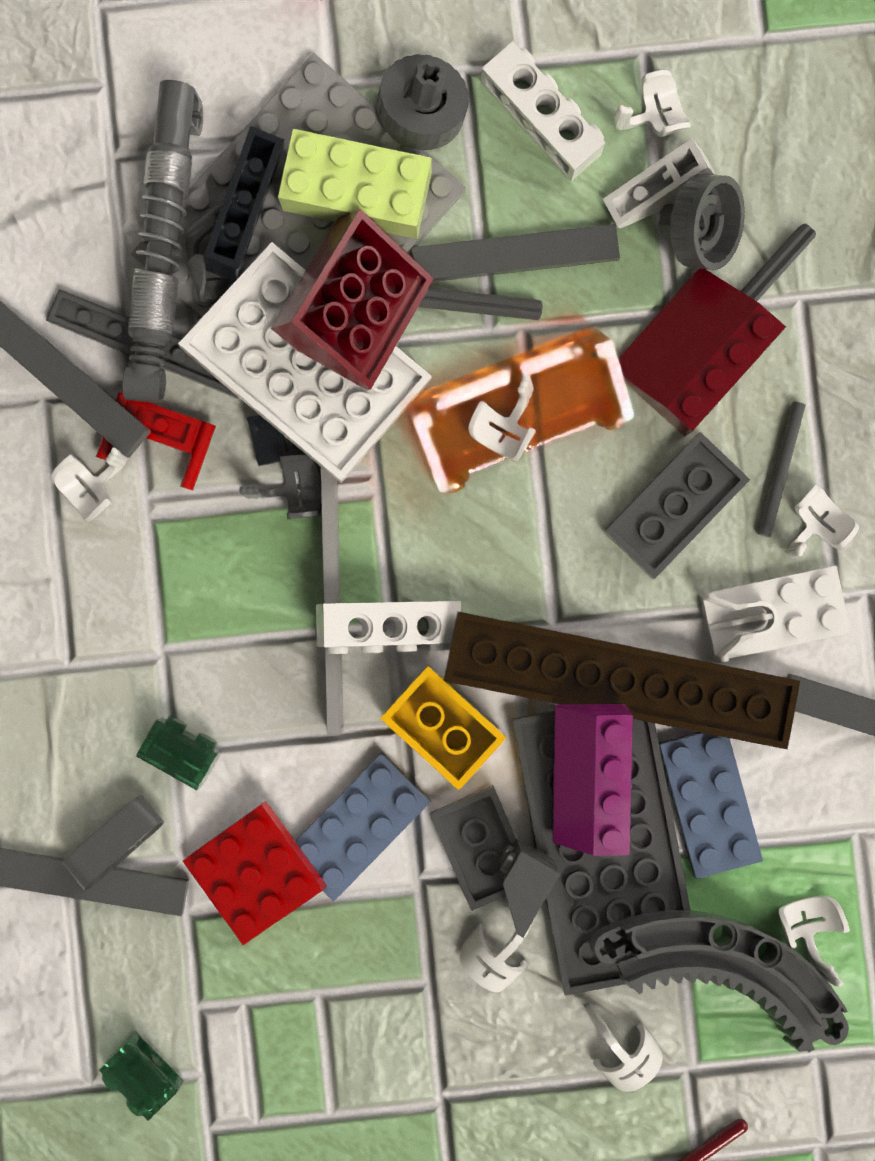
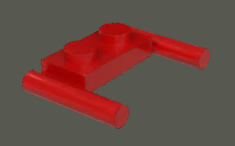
(172, 431)

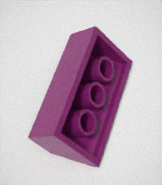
(592, 778)

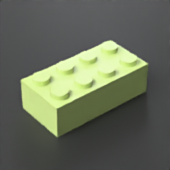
(338, 176)

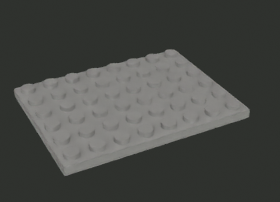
(313, 102)

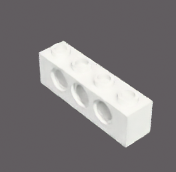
(568, 155)
(333, 623)

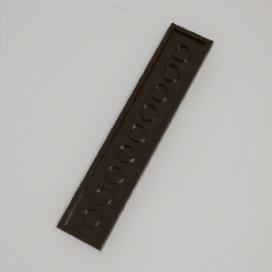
(650, 683)

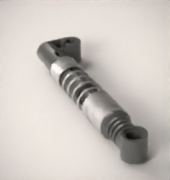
(153, 289)

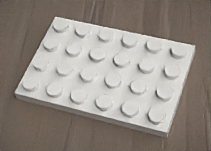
(298, 396)

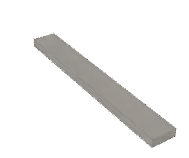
(331, 582)

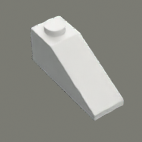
(657, 184)

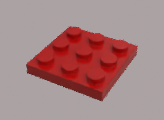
(254, 873)

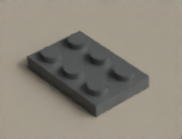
(474, 836)

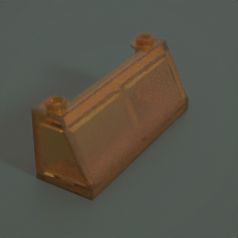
(573, 384)

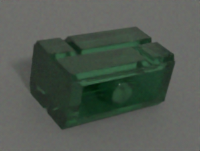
(179, 752)
(140, 1077)

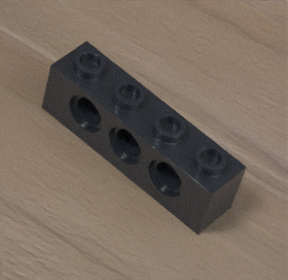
(243, 203)

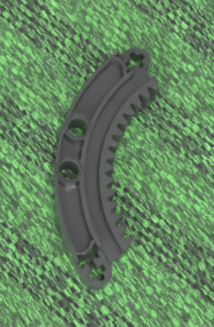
(682, 945)

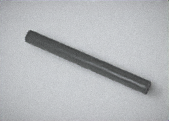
(781, 469)

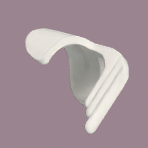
(663, 86)
(489, 437)
(65, 480)
(843, 525)
(833, 920)
(476, 967)
(646, 1058)

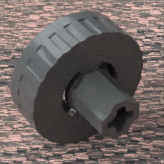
(424, 82)
(705, 221)

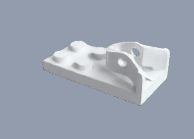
(774, 613)

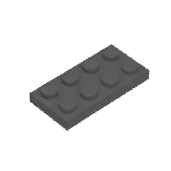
(676, 505)

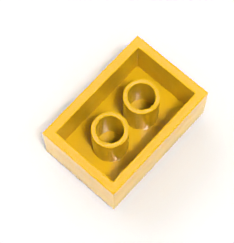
(443, 727)

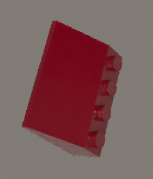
(353, 300)
(697, 349)

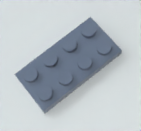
(710, 803)
(361, 824)

